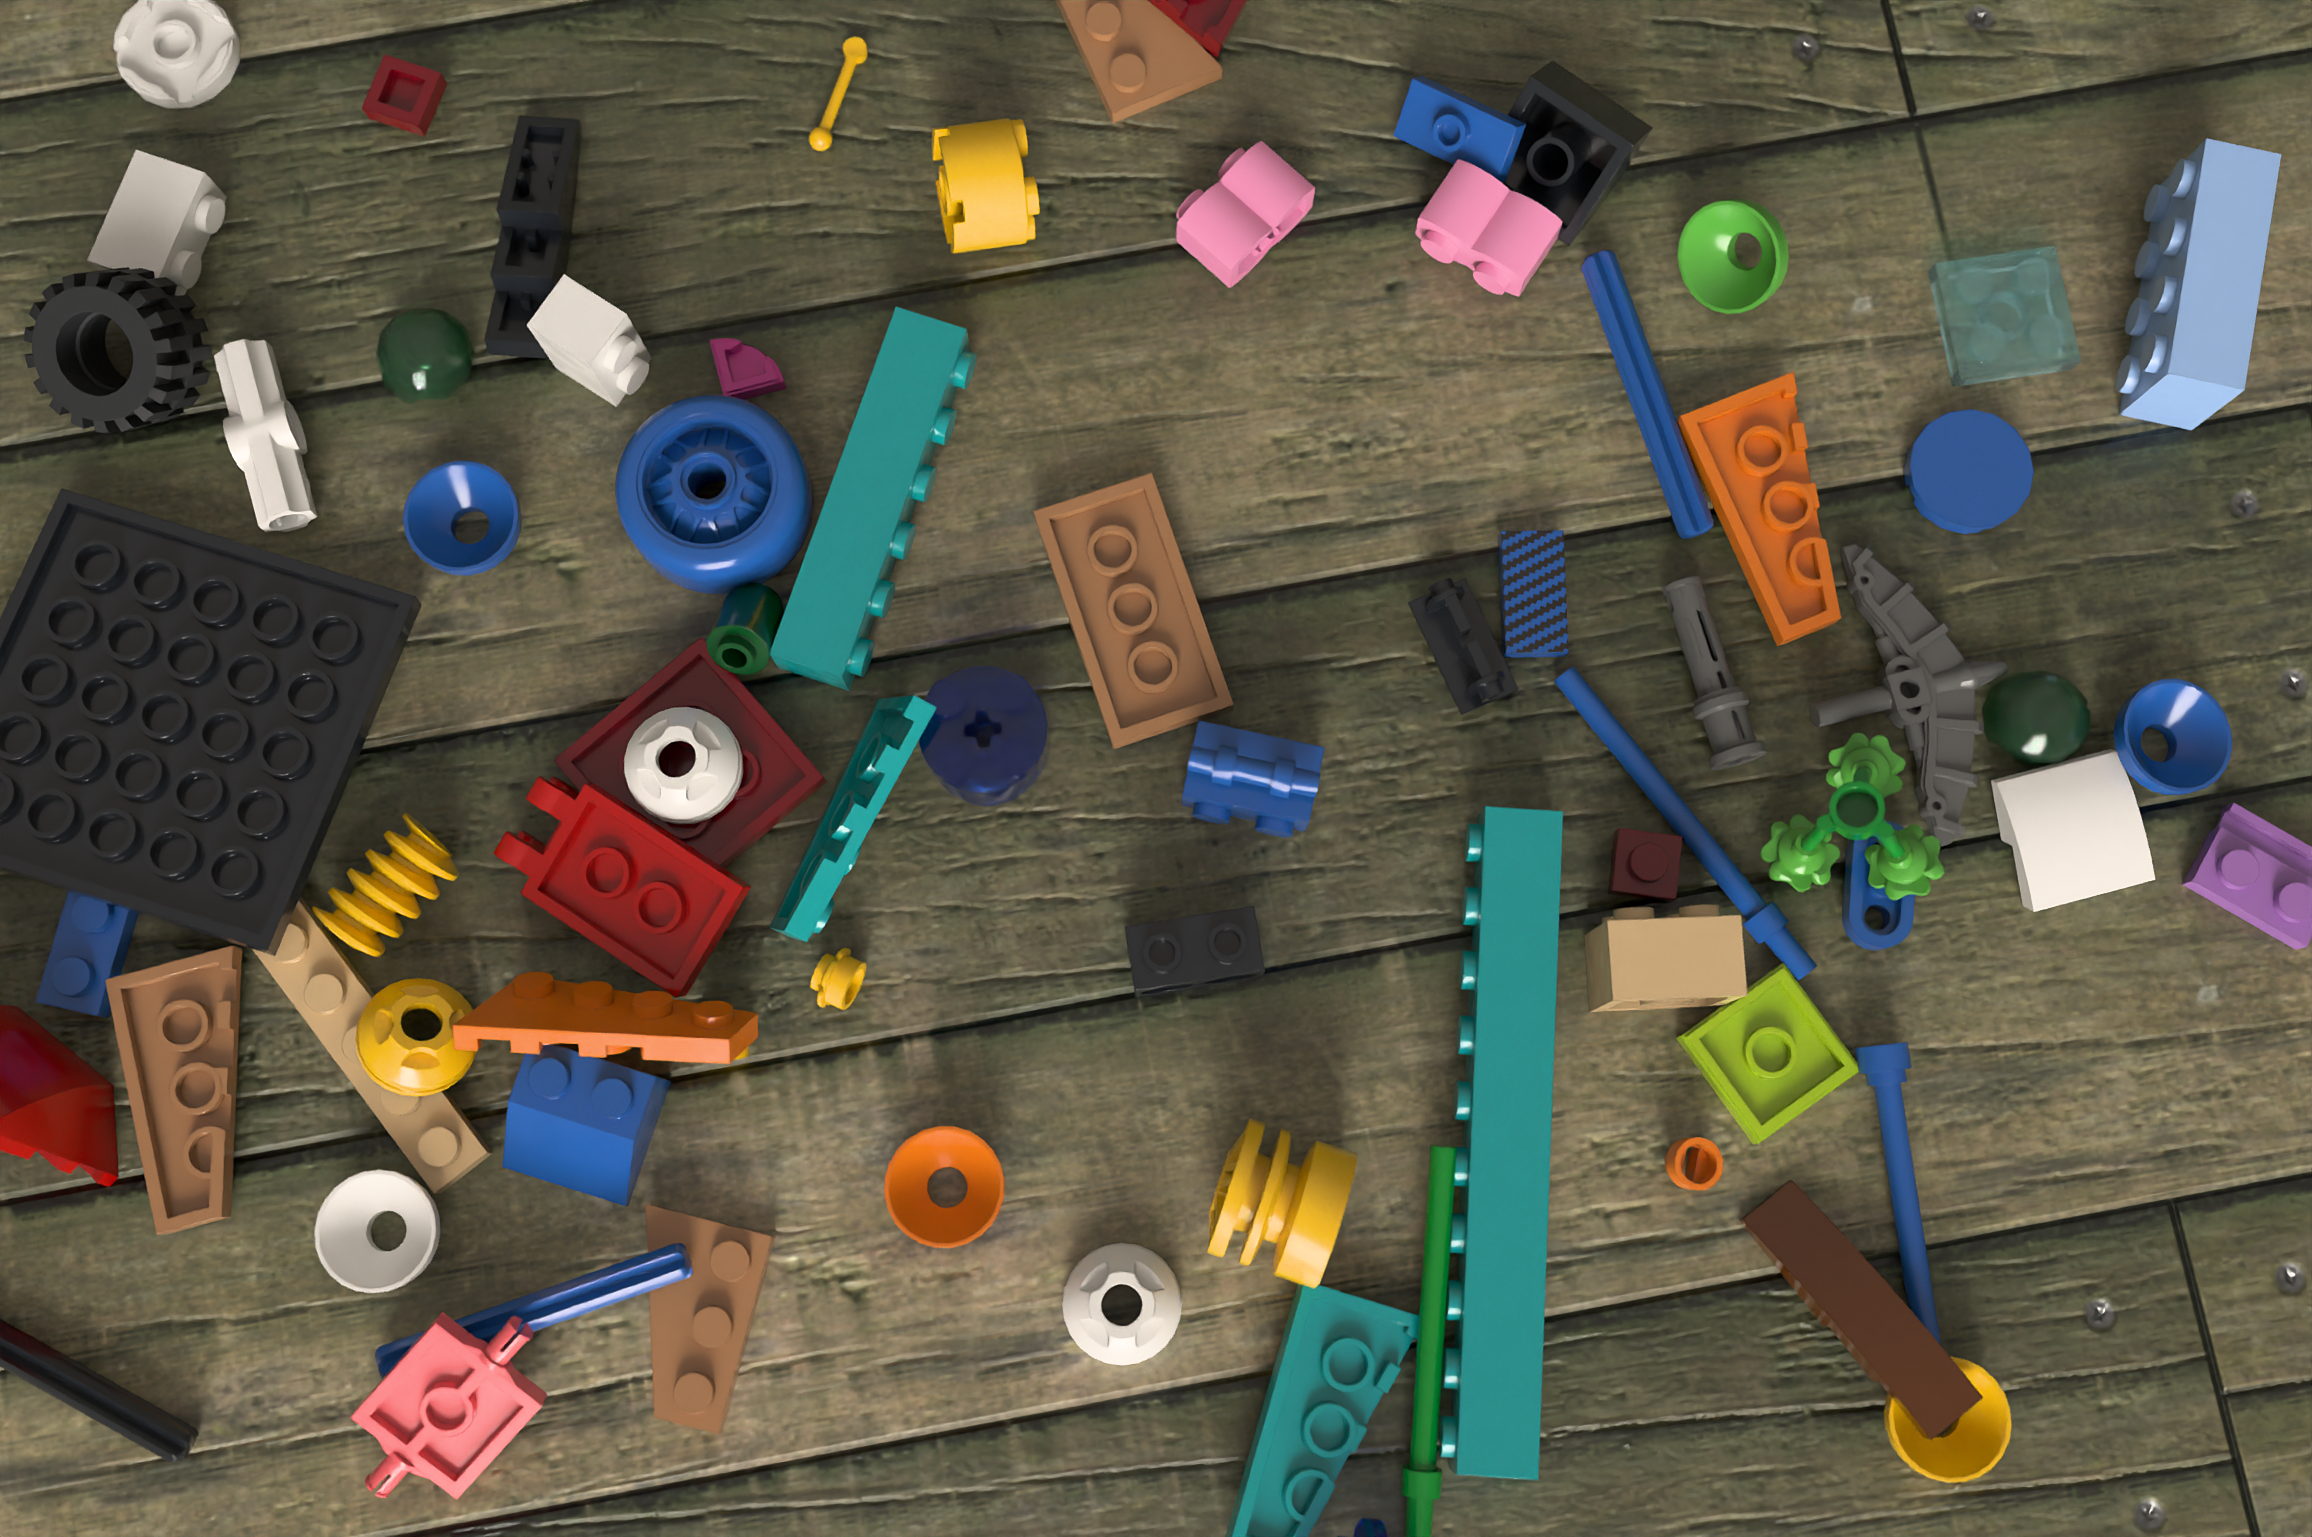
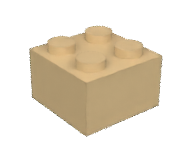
(1666, 961)

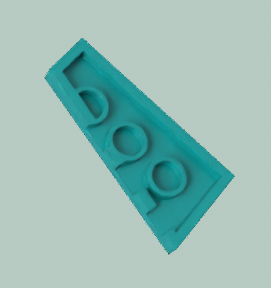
(859, 795)
(1321, 1393)

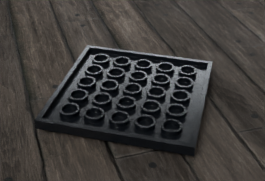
(183, 716)

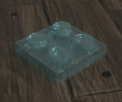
(2004, 316)

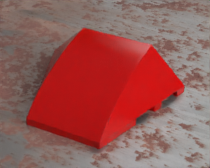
(53, 1101)

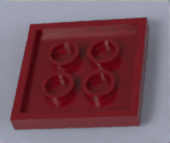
(774, 768)

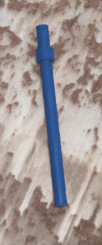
(1764, 920)

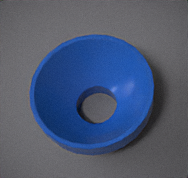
(447, 495)
(2194, 730)

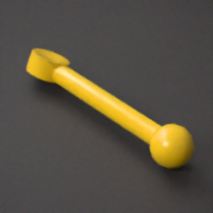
(855, 53)

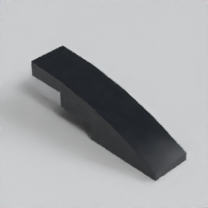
(535, 229)

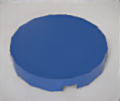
(1968, 471)

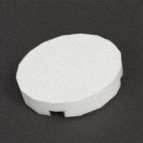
(177, 51)

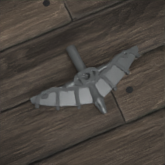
(1920, 688)

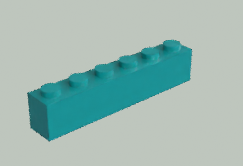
(873, 500)

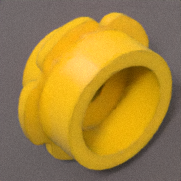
(838, 979)

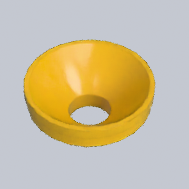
(404, 1063)
(1971, 1443)

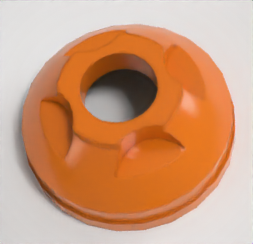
(908, 1186)

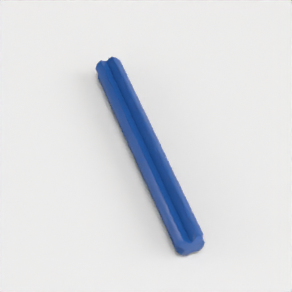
(1647, 394)
(566, 1299)

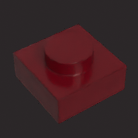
(404, 95)
(1645, 865)

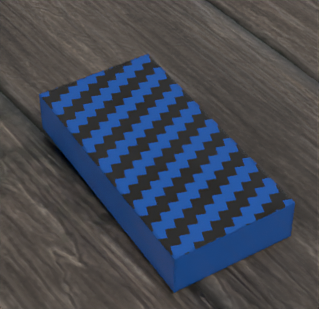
(1533, 594)

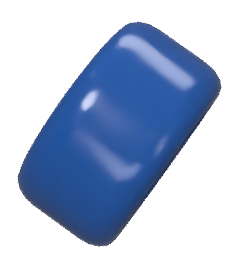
(743, 531)

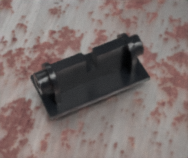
(1462, 645)

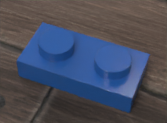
(84, 953)

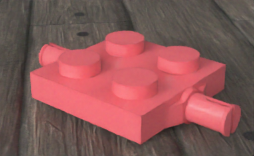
(449, 1406)

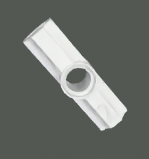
(265, 435)

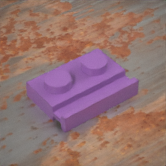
(2257, 875)

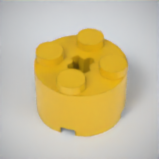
(983, 185)

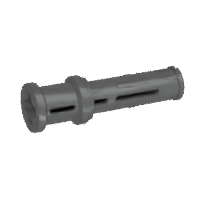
(1719, 701)

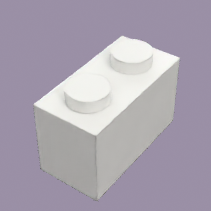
(160, 221)
(591, 341)

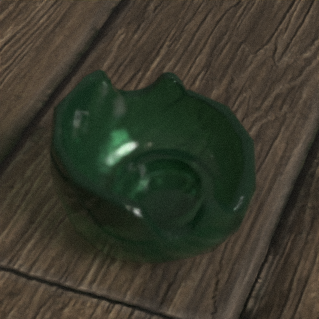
(424, 354)
(2036, 717)

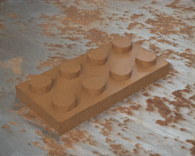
(1133, 611)

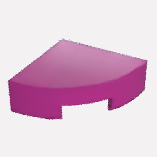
(745, 370)

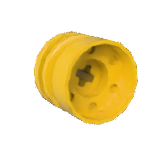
(1281, 1203)

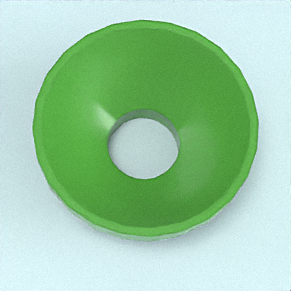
(1710, 261)

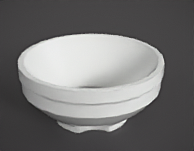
(705, 787)
(346, 1224)
(1149, 1277)

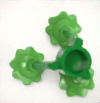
(1863, 778)

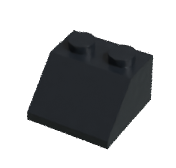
(1571, 146)

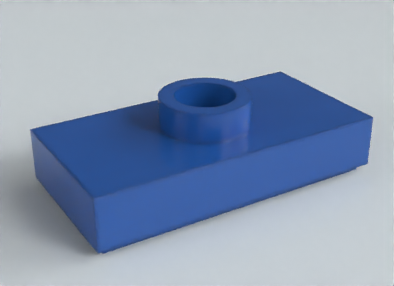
(1458, 128)

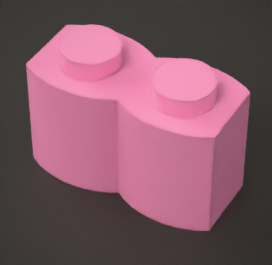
(1243, 212)
(1487, 229)

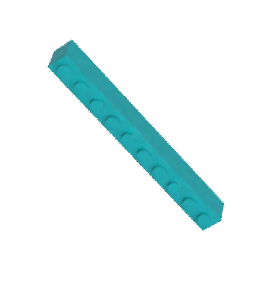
(1505, 1144)

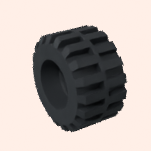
(74, 358)

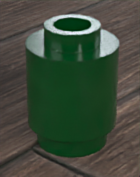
(745, 629)

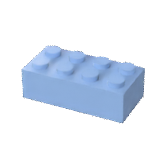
(2198, 285)

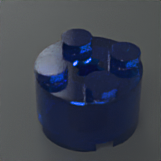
(1016, 752)

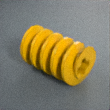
(389, 889)

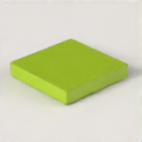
(1768, 1054)

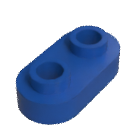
(1860, 896)

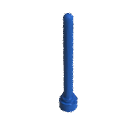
(1885, 1070)

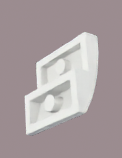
(2073, 830)

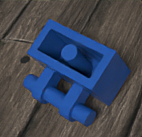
(1252, 779)

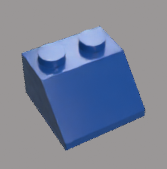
(581, 1122)

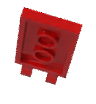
(625, 883)

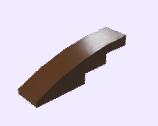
(1861, 1309)

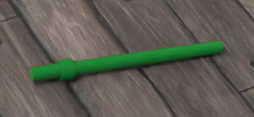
(1421, 1477)

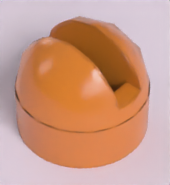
(1702, 1167)

